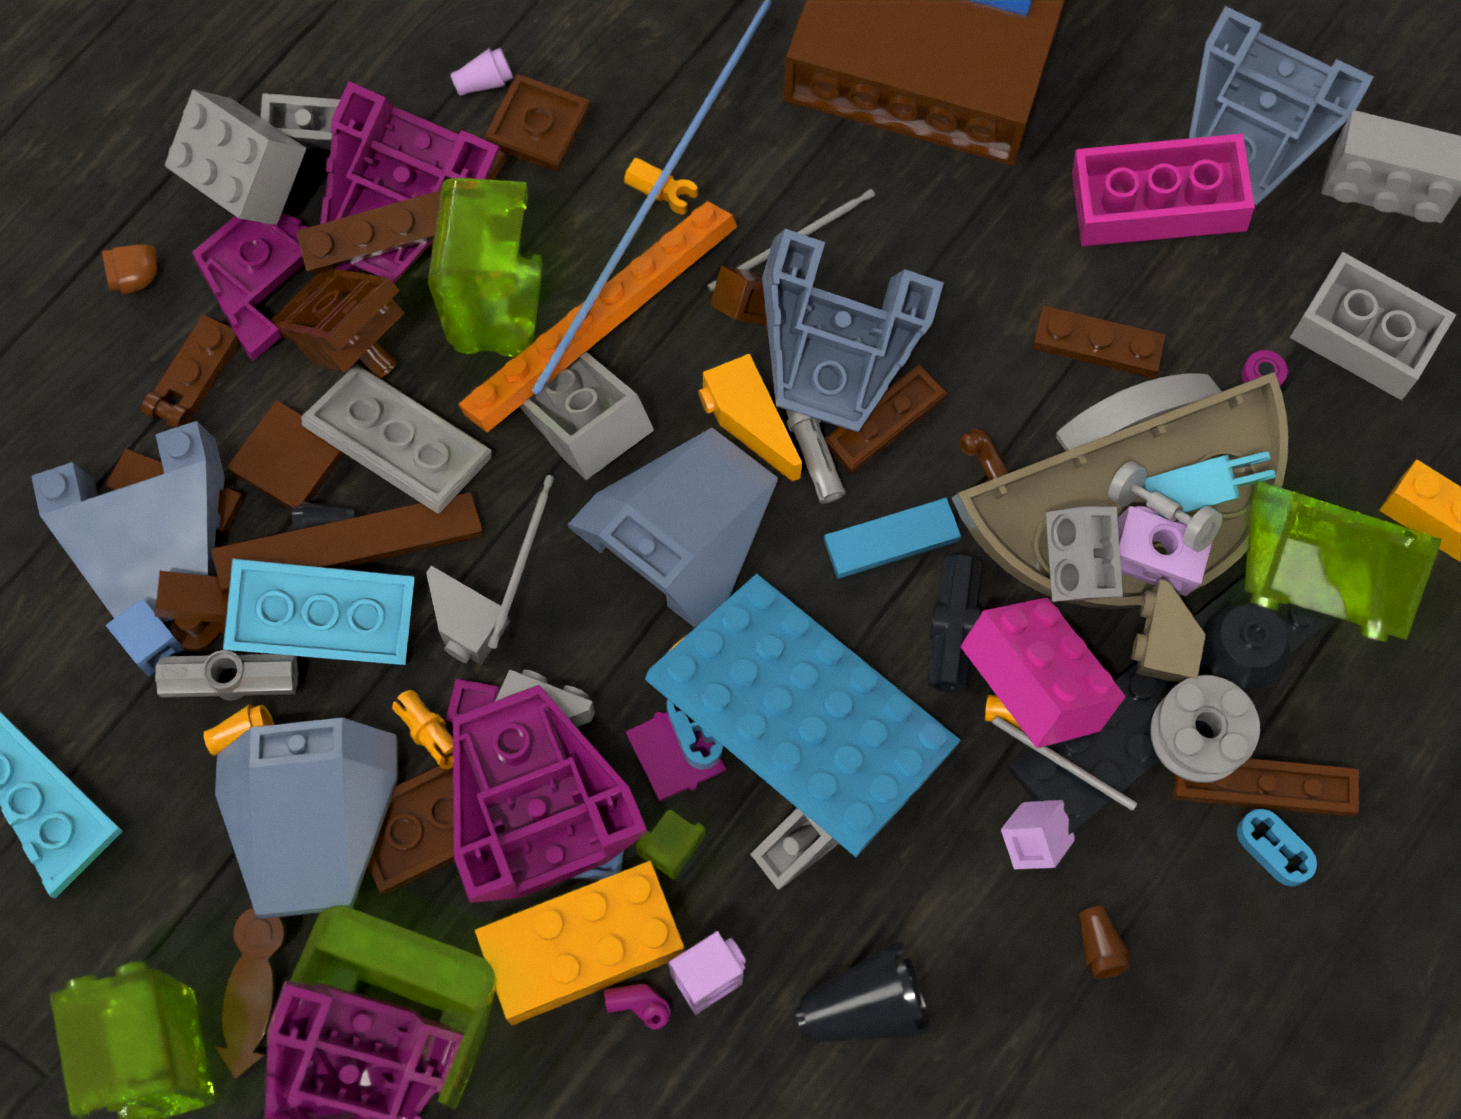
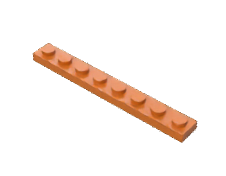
(616, 301)

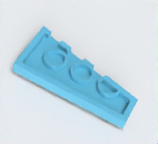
(49, 813)

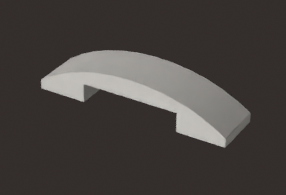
(1135, 406)

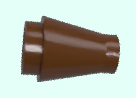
(1103, 946)

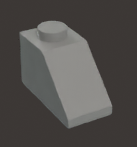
(463, 617)
(792, 848)

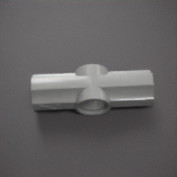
(200, 675)

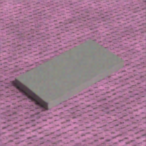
(396, 438)

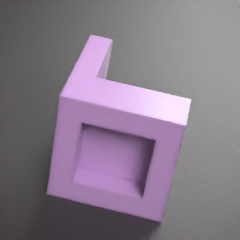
(1037, 834)

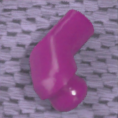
(642, 1001)

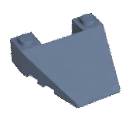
(831, 351)
(142, 528)

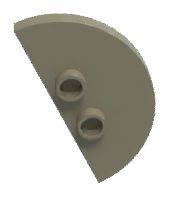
(1011, 510)

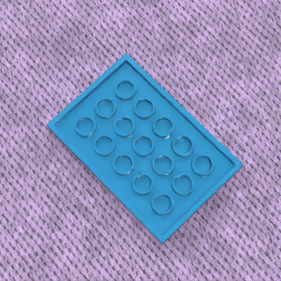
(804, 713)

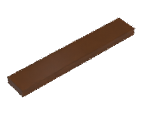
(358, 538)

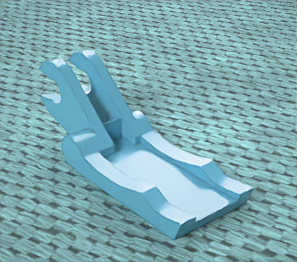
(1207, 481)

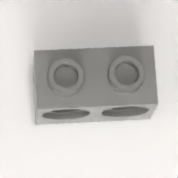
(1084, 554)

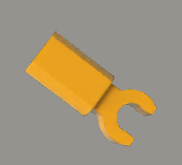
(643, 177)

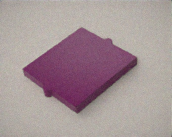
(663, 759)

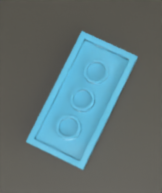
(318, 612)

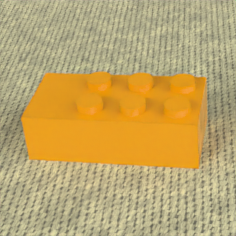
(580, 942)

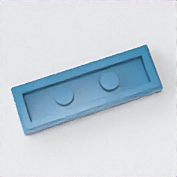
(892, 538)

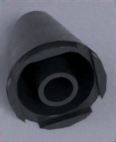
(866, 1001)

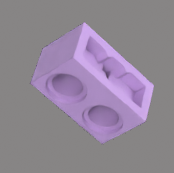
(708, 971)

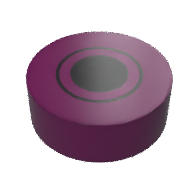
(1264, 363)

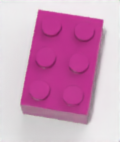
(1042, 671)

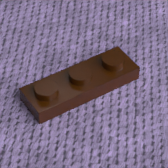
(1098, 341)

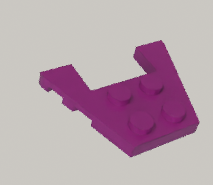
(247, 264)

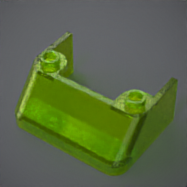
(358, 947)

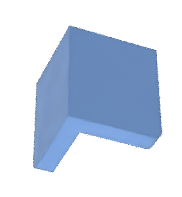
(144, 636)

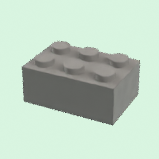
(235, 157)
(1395, 167)
(1373, 326)

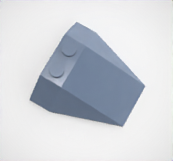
(1272, 97)

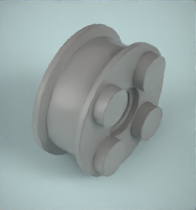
(1224, 709)

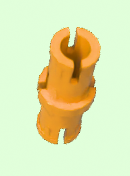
(426, 727)

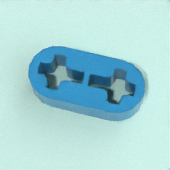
(685, 736)
(1284, 840)

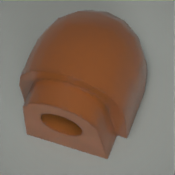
(130, 267)

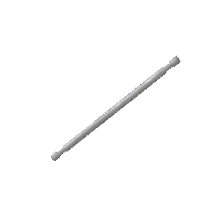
(807, 230)
(503, 613)

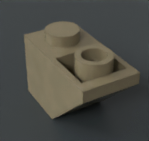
(1171, 637)

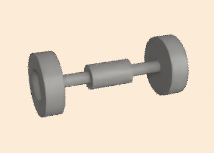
(1200, 528)

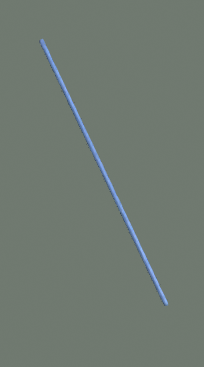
(650, 200)

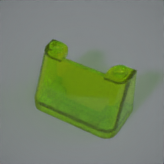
(1336, 561)

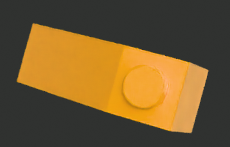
(748, 413)

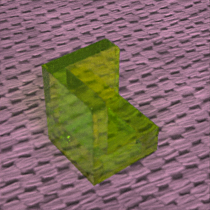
(671, 843)

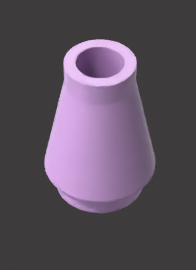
(482, 73)

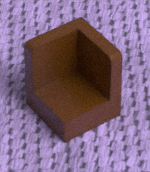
(740, 295)

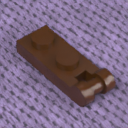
(192, 372)

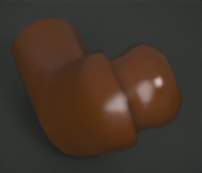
(981, 445)

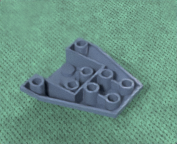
(684, 521)
(305, 810)

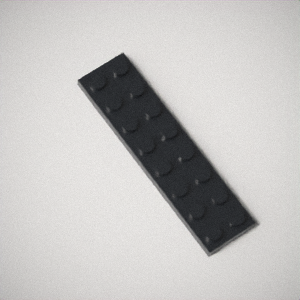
(1124, 745)

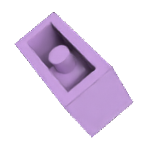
(1140, 560)

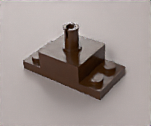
(341, 319)

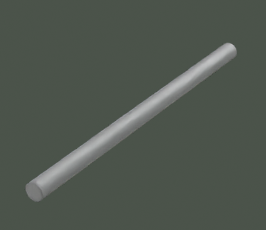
(1068, 765)

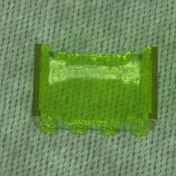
(476, 273)
(132, 1045)

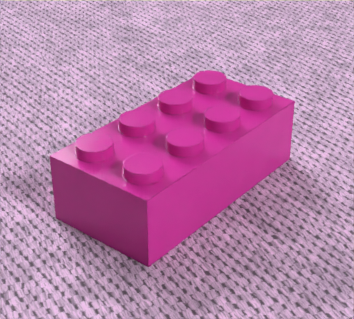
(1162, 190)

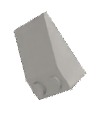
(588, 415)

